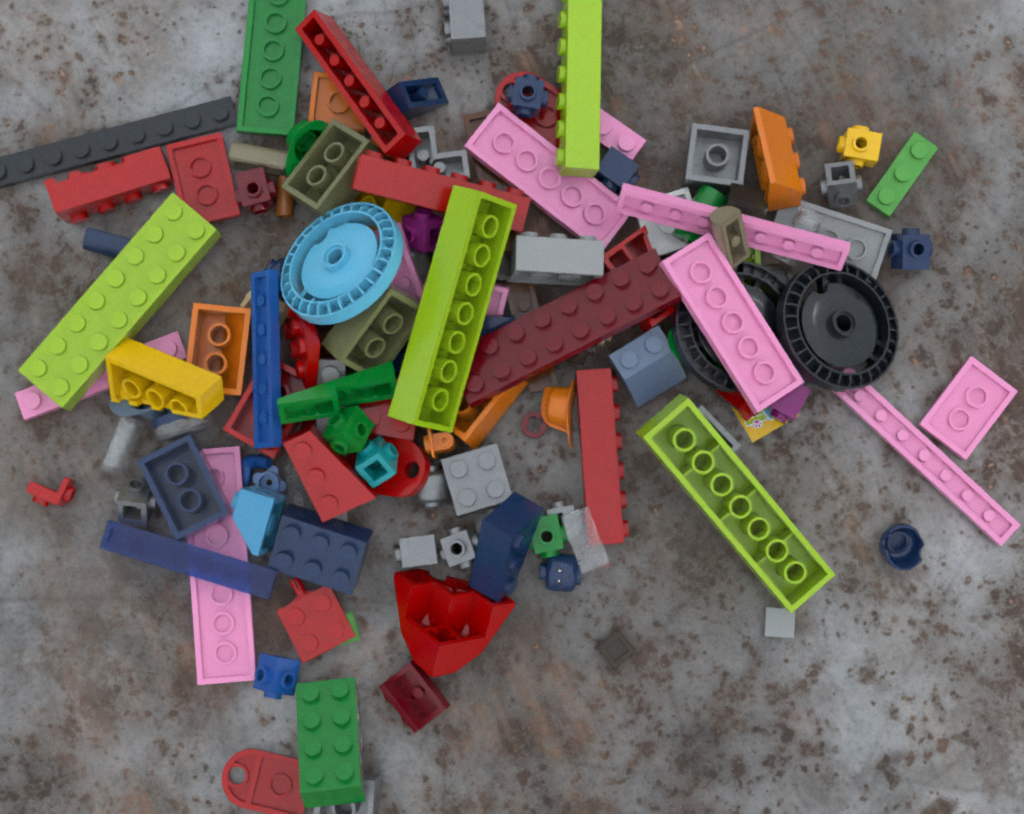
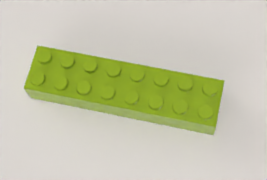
(120, 301)
(452, 309)
(735, 503)

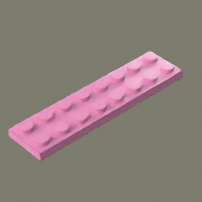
(221, 614)

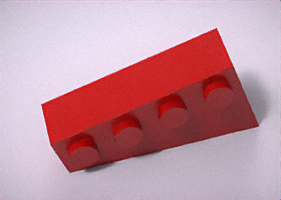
(110, 185)

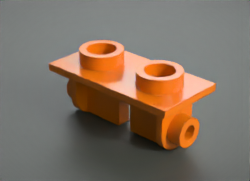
(438, 443)

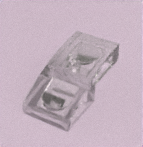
(585, 541)

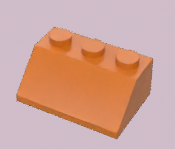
(775, 160)
(220, 343)
(475, 423)

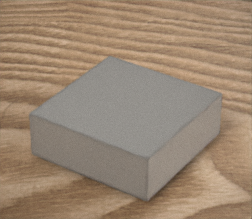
(779, 623)

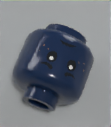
(560, 573)

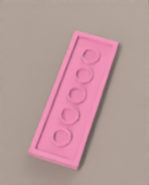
(528, 164)
(731, 323)

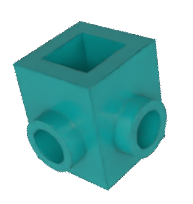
(377, 461)

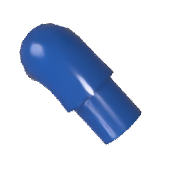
(253, 461)

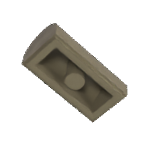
(249, 157)
(730, 234)

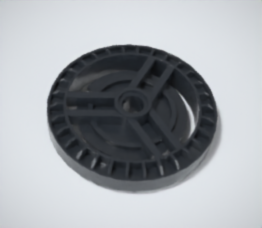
(864, 322)
(683, 329)

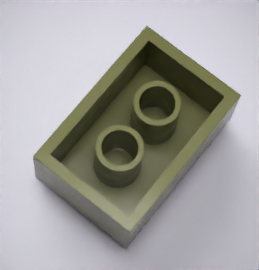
(326, 170)
(376, 332)

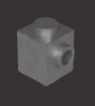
(417, 551)

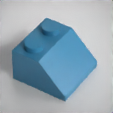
(258, 516)

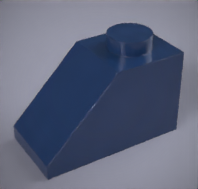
(418, 96)

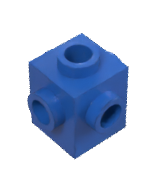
(276, 675)

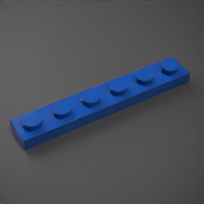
(266, 358)

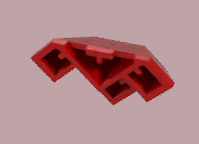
(445, 620)

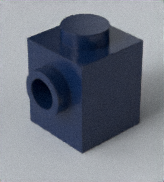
(617, 169)

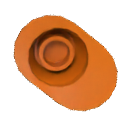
(558, 408)

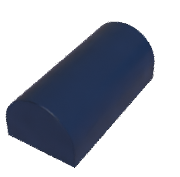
(104, 242)

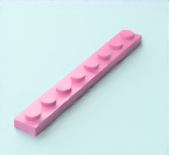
(759, 232)
(930, 462)

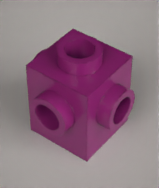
(422, 229)

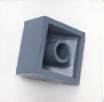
(647, 366)

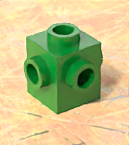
(348, 430)
(559, 536)

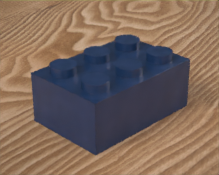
(185, 487)
(318, 551)

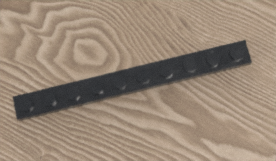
(117, 141)

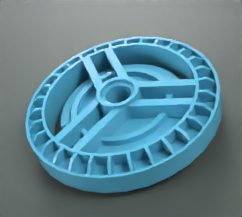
(341, 263)

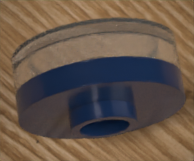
(175, 426)

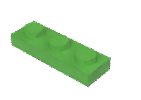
(901, 175)

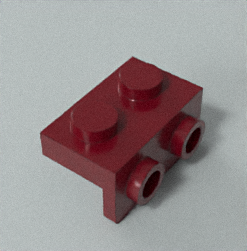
(414, 696)

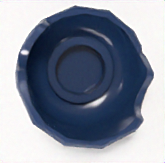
(901, 546)

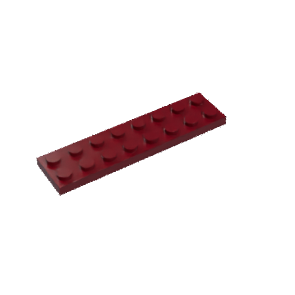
(569, 326)

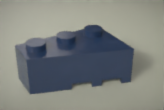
(503, 546)

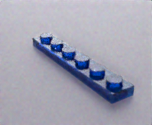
(189, 559)

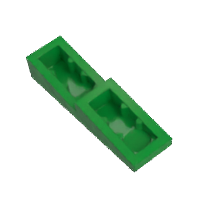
(325, 399)

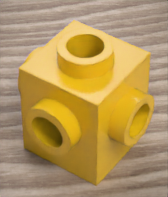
(860, 146)

